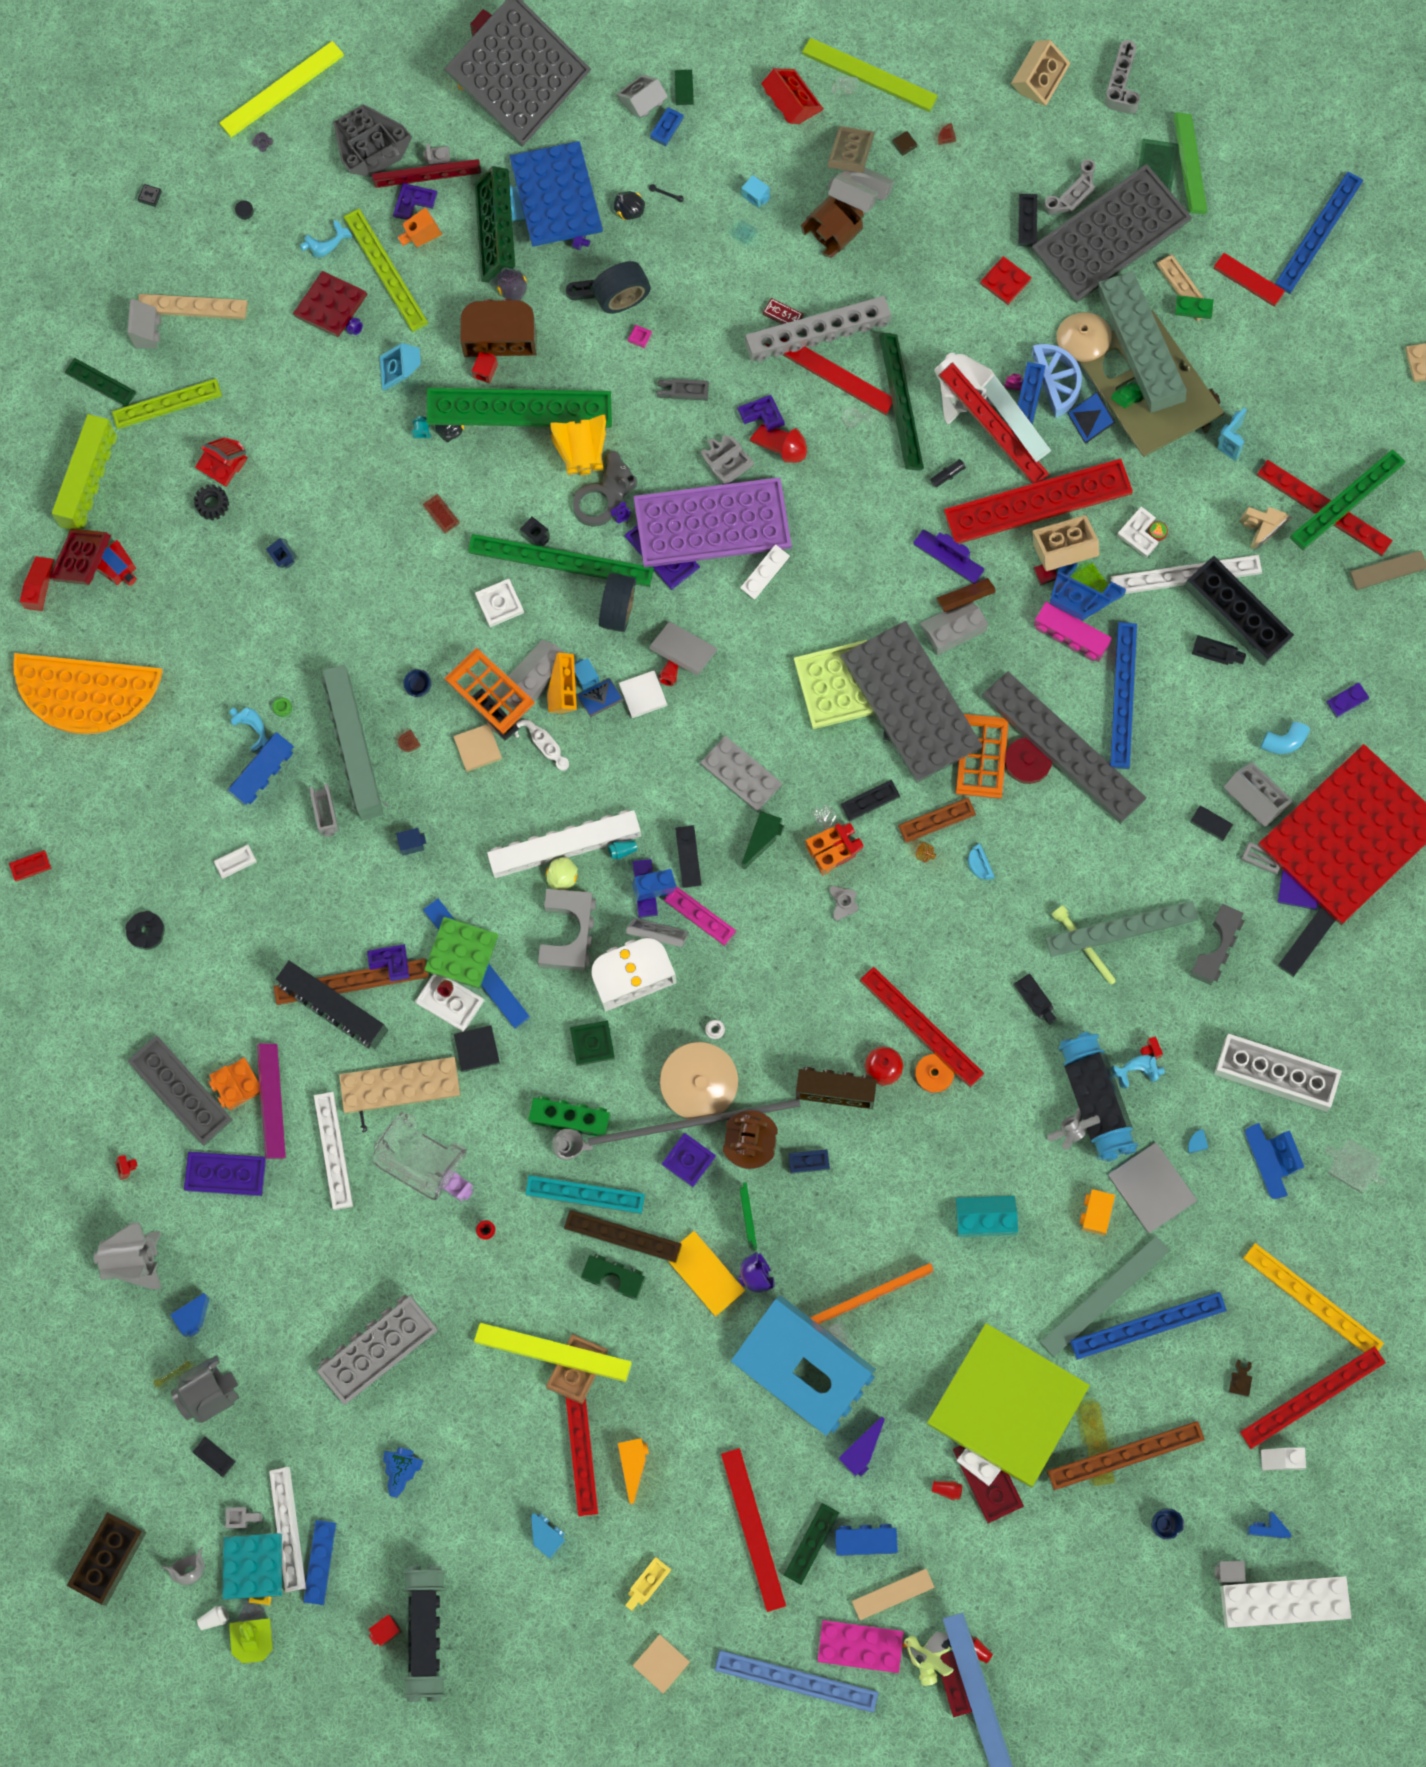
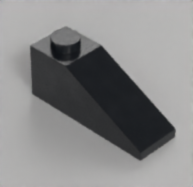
(499, 714)
(688, 856)

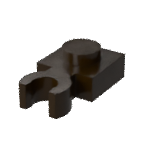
(1241, 1382)

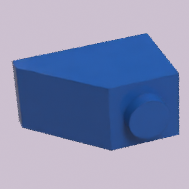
(191, 1316)

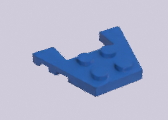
(1078, 598)

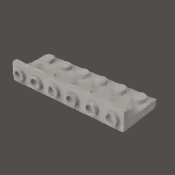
(376, 1348)

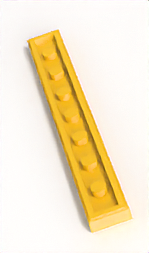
(1311, 1299)

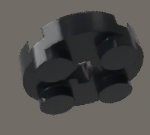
(135, 926)

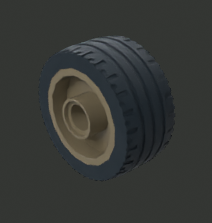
(621, 287)
(617, 602)

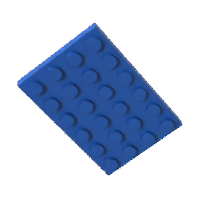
(556, 193)

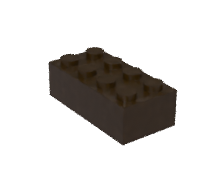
(836, 1088)
(106, 1559)

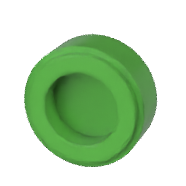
(282, 707)

